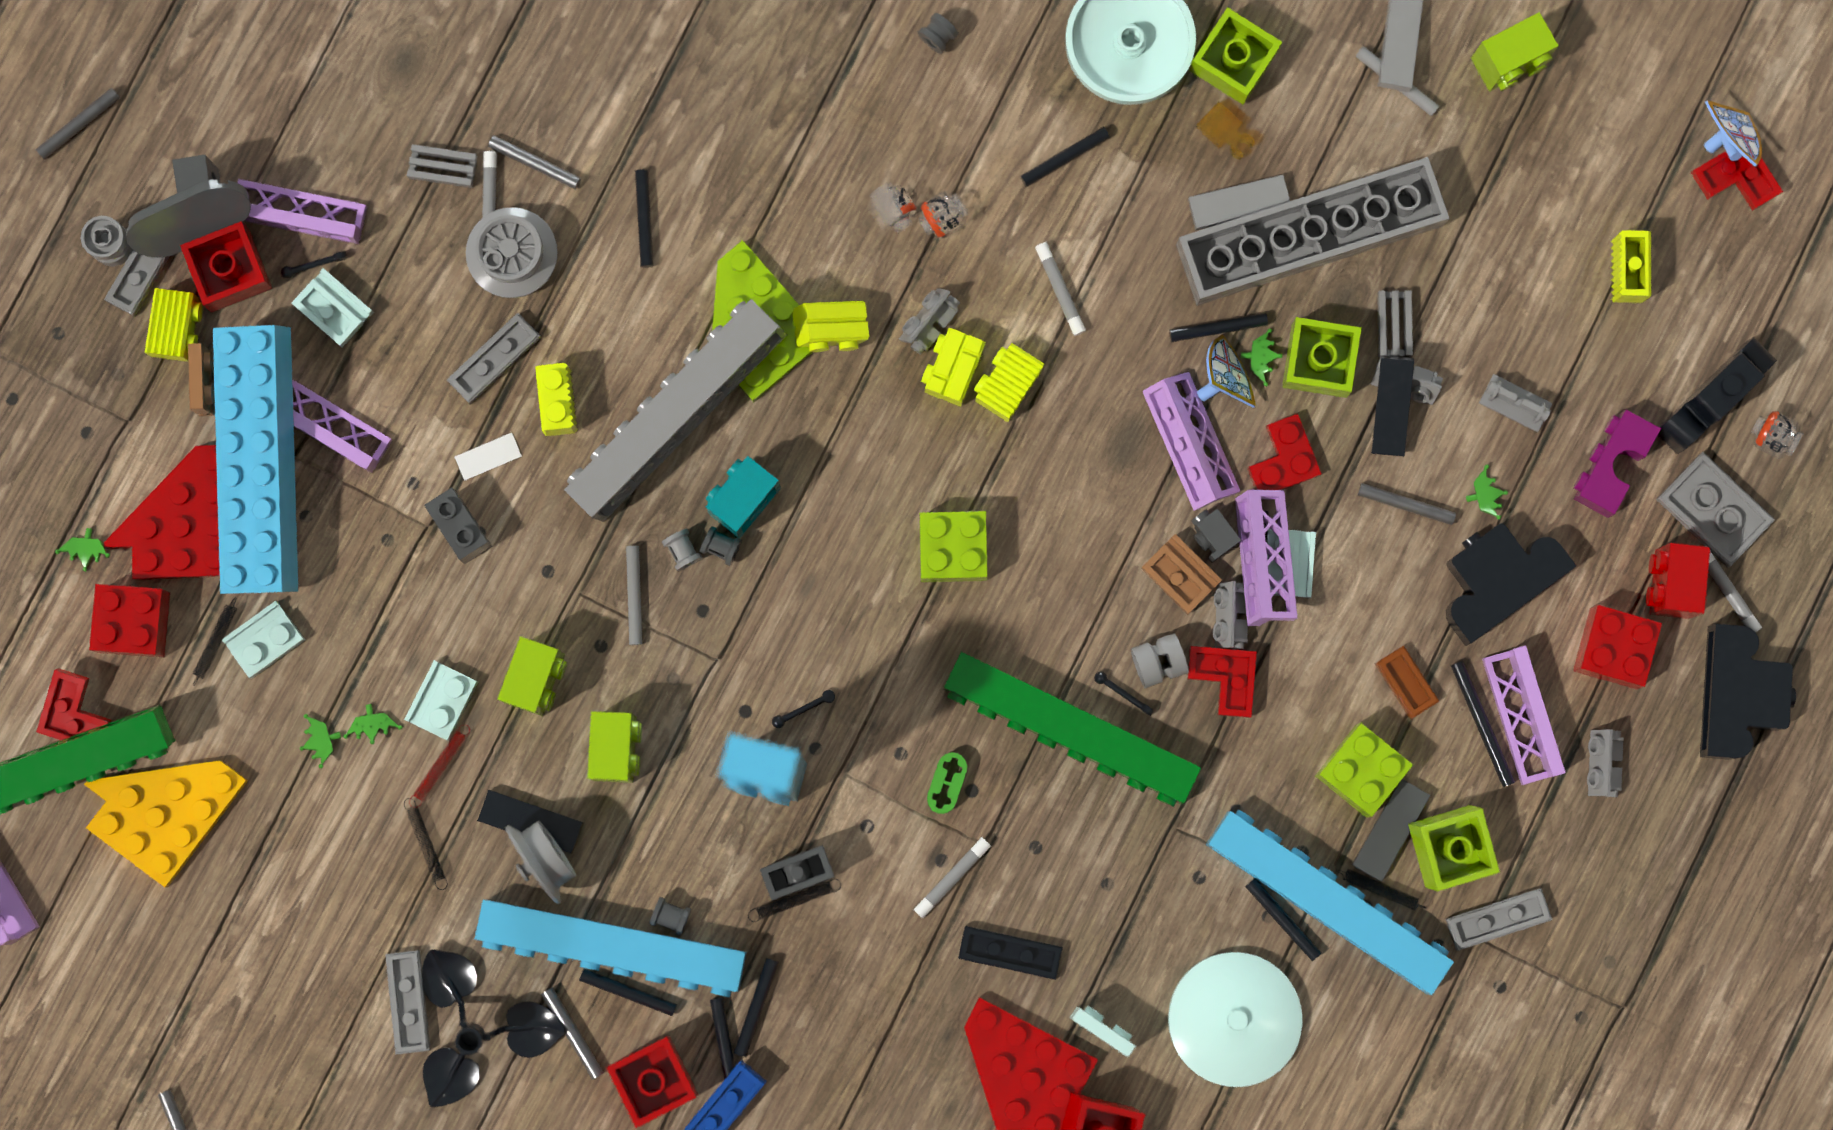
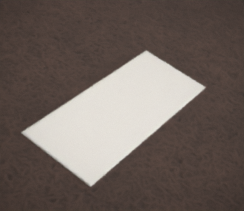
(488, 456)

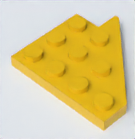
(163, 813)

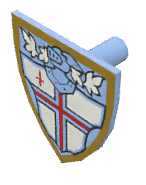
(1736, 133)
(1226, 374)

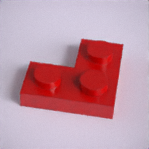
(1754, 182)
(1294, 457)
(1233, 670)
(62, 707)

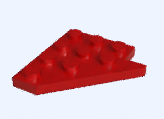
(176, 524)
(1024, 1069)

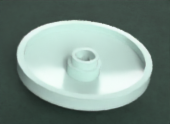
(1130, 47)
(1235, 1019)

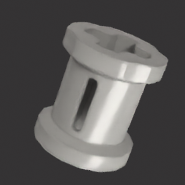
(682, 549)

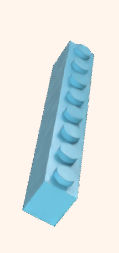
(1329, 902)
(611, 946)

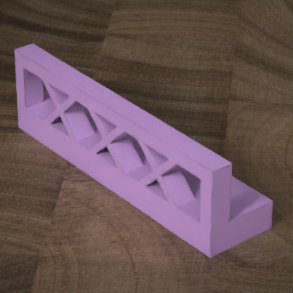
(301, 222)
(332, 441)
(1186, 441)
(1254, 557)
(1535, 711)
(15, 915)

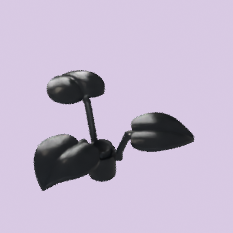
(451, 1075)

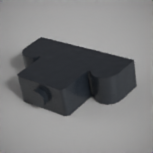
(1716, 395)
(1500, 578)
(1741, 693)

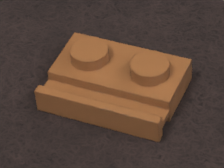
(200, 379)
(1181, 574)

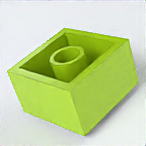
(1514, 52)
(1235, 56)
(1321, 357)
(953, 546)
(532, 676)
(613, 747)
(1364, 770)
(1453, 848)

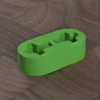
(954, 786)

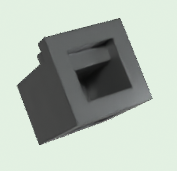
(1214, 533)

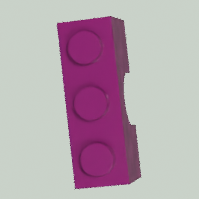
(1600, 486)

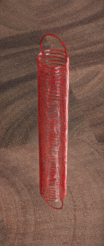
(434, 767)

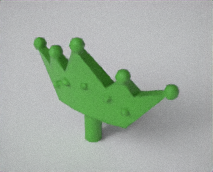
(1261, 356)
(1486, 494)
(84, 548)
(371, 724)
(320, 740)

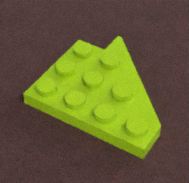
(743, 278)

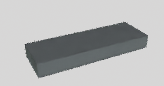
(1390, 830)

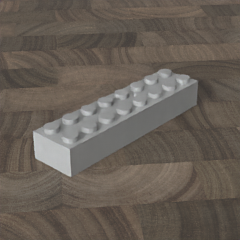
(1312, 231)
(674, 411)

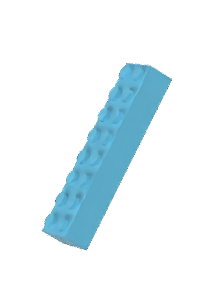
(255, 459)
(762, 768)

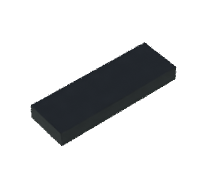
(1392, 406)
(503, 810)
(1010, 952)

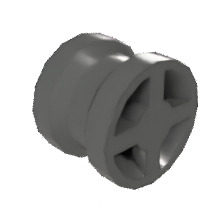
(938, 33)

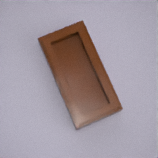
(1407, 682)

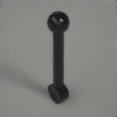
(287, 271)
(1101, 678)
(828, 697)

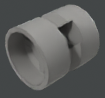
(106, 240)
(1148, 664)

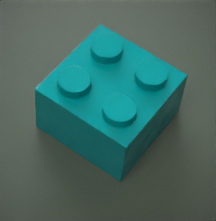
(742, 496)

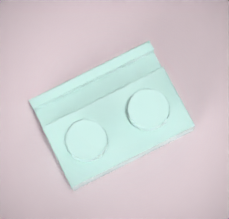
(332, 307)
(1302, 555)
(263, 639)
(441, 700)
(1092, 1020)

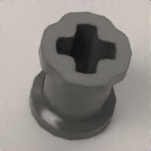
(721, 545)
(670, 916)

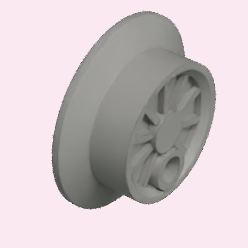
(511, 252)
(541, 858)

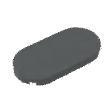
(187, 216)

